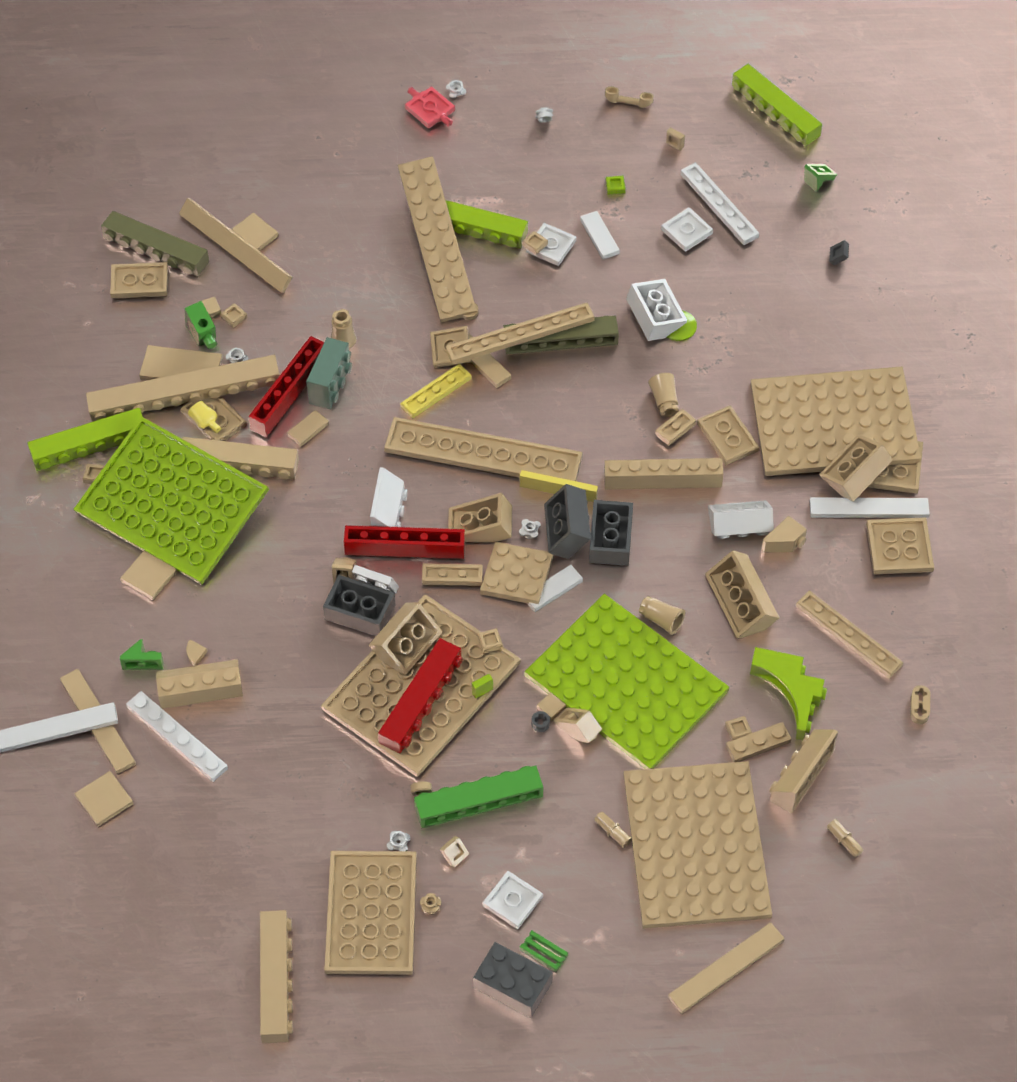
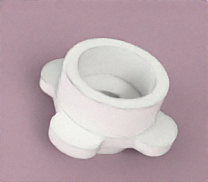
(456, 84)
(544, 114)
(236, 355)
(529, 533)
(394, 837)

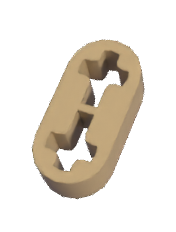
(924, 704)

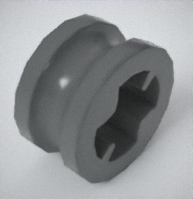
(546, 721)

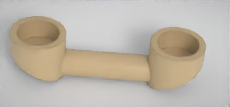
(613, 96)

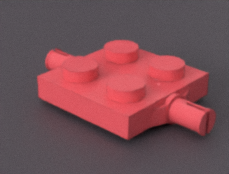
(429, 107)

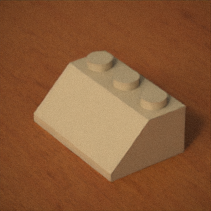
(856, 467)
(405, 637)

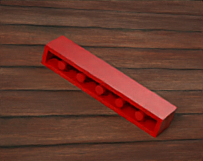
(285, 389)
(404, 542)
(419, 696)

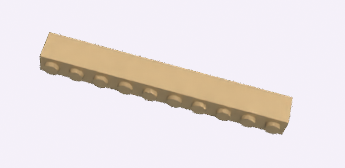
(184, 387)

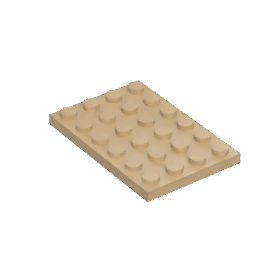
(371, 912)

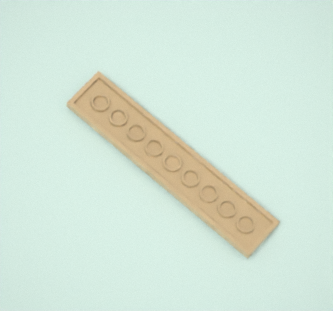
(437, 239)
(479, 450)

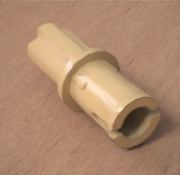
(613, 829)
(844, 838)

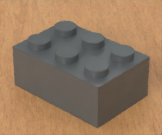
(567, 521)
(611, 532)
(359, 605)
(512, 979)

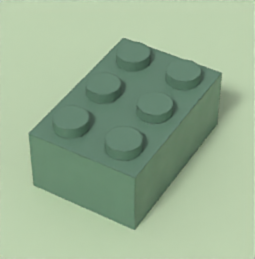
(329, 373)

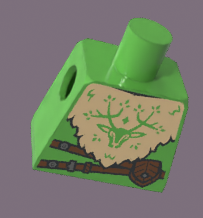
(200, 325)

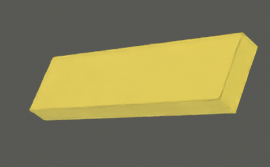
(435, 391)
(553, 484)

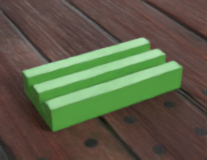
(529, 941)

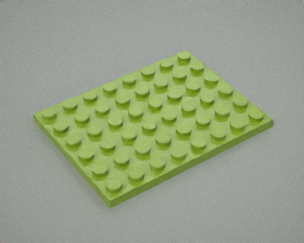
(171, 500)
(629, 679)

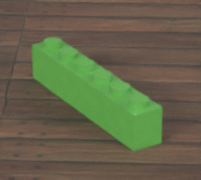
(478, 796)

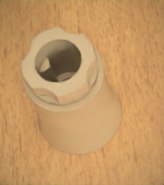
(343, 327)
(665, 394)
(662, 614)

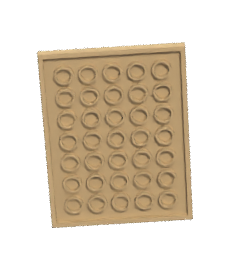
(815, 416)
(375, 688)
(696, 845)

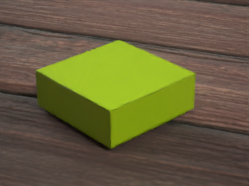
(615, 185)
(482, 686)

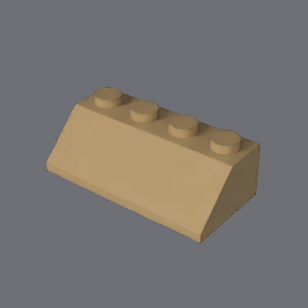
(741, 595)
(199, 684)
(803, 769)

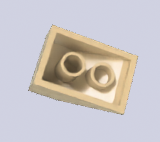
(483, 519)

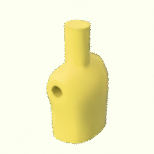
(204, 416)

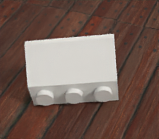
(655, 308)
(388, 500)
(741, 518)

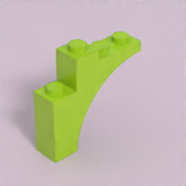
(789, 677)

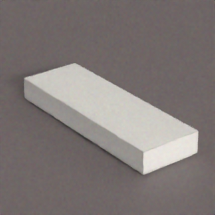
(599, 235)
(557, 586)

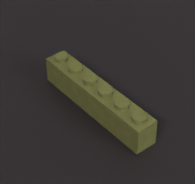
(155, 243)
(600, 332)

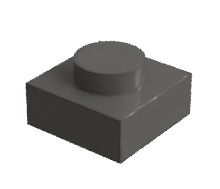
(839, 252)

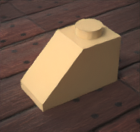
(785, 537)
(343, 567)
(578, 724)

